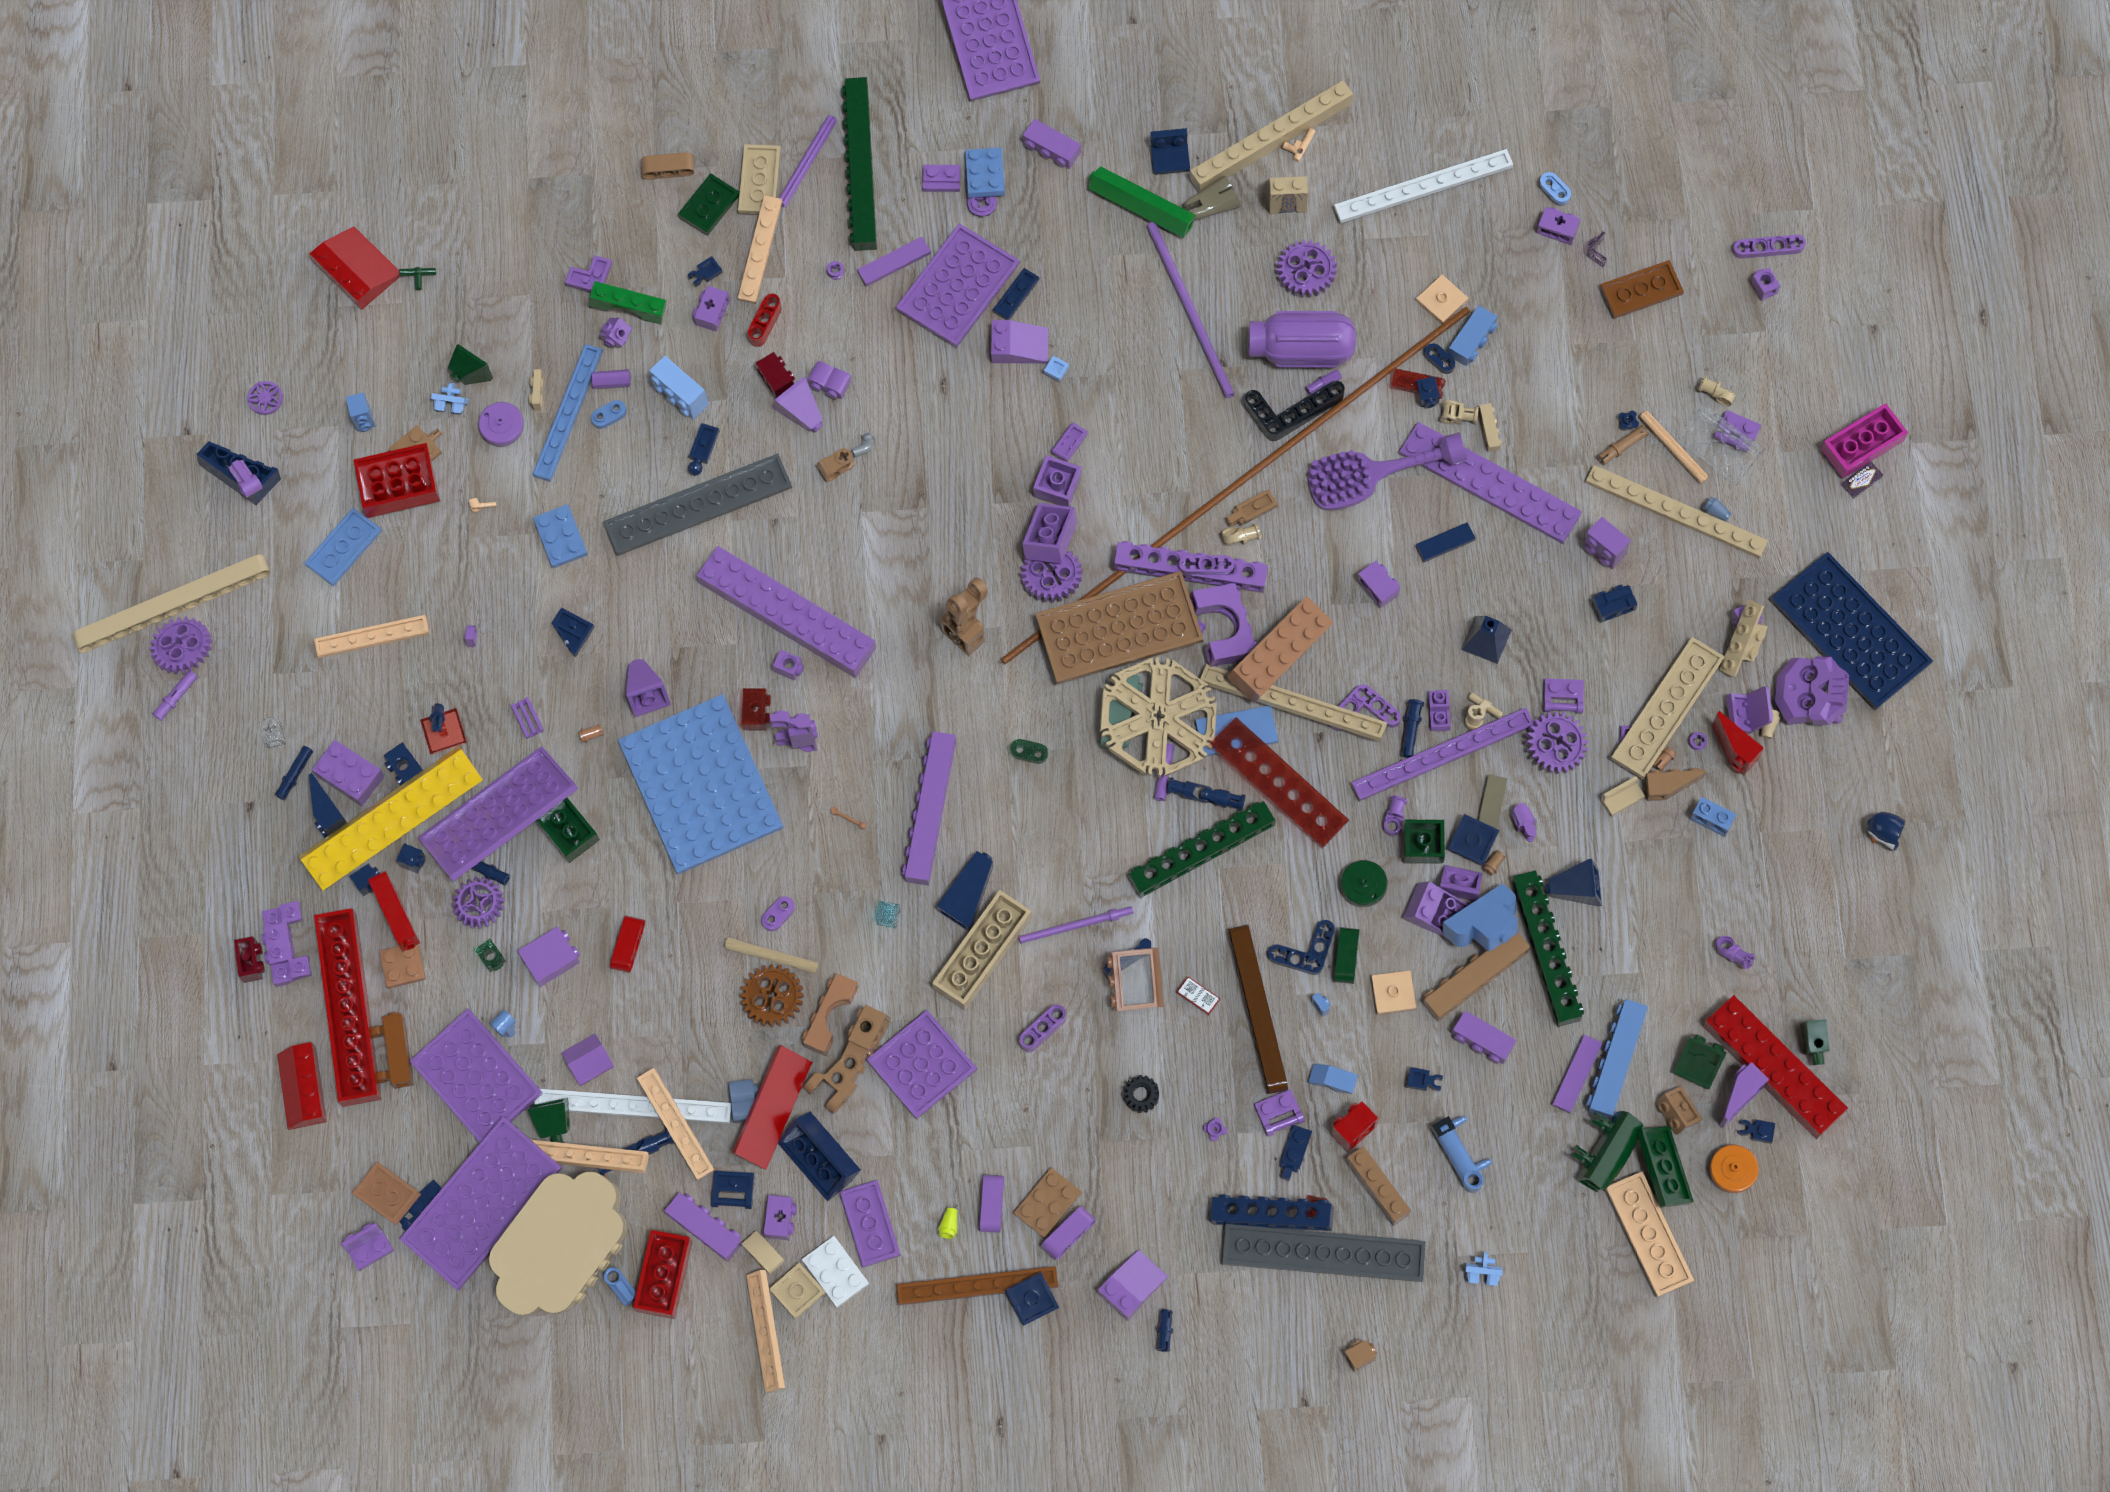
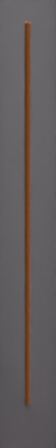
(1263, 464)

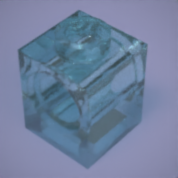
(888, 914)

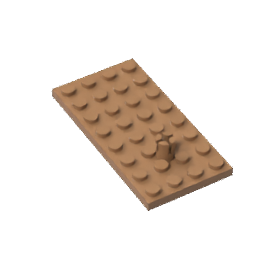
(1119, 627)

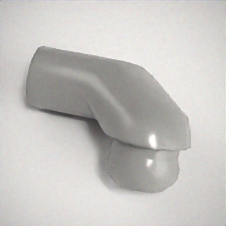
(866, 445)

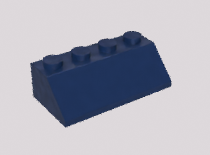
(818, 1155)

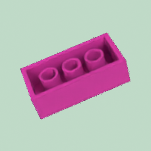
(1864, 441)

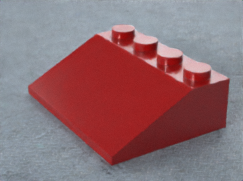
(355, 266)
(396, 480)

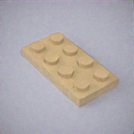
(758, 176)

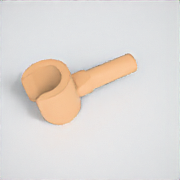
(475, 506)

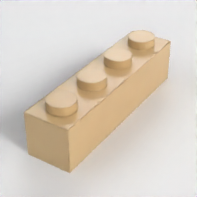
(1489, 427)

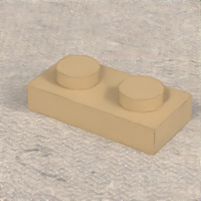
(537, 383)

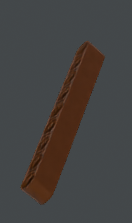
(1258, 1009)

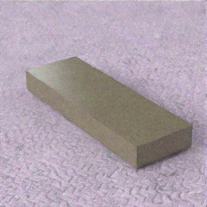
(1493, 800)

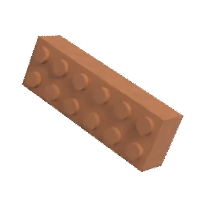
(1280, 649)

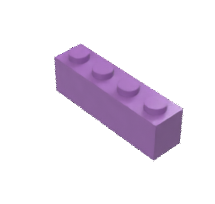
(703, 1226)

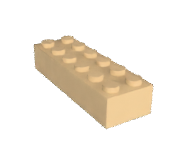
(982, 950)

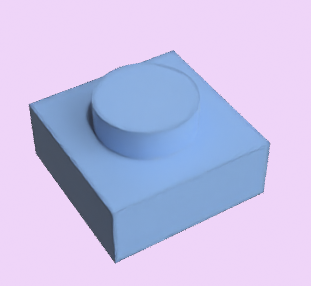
(1056, 368)

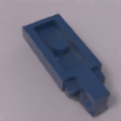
(1295, 1151)

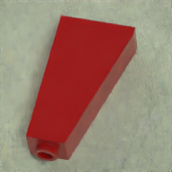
(394, 911)

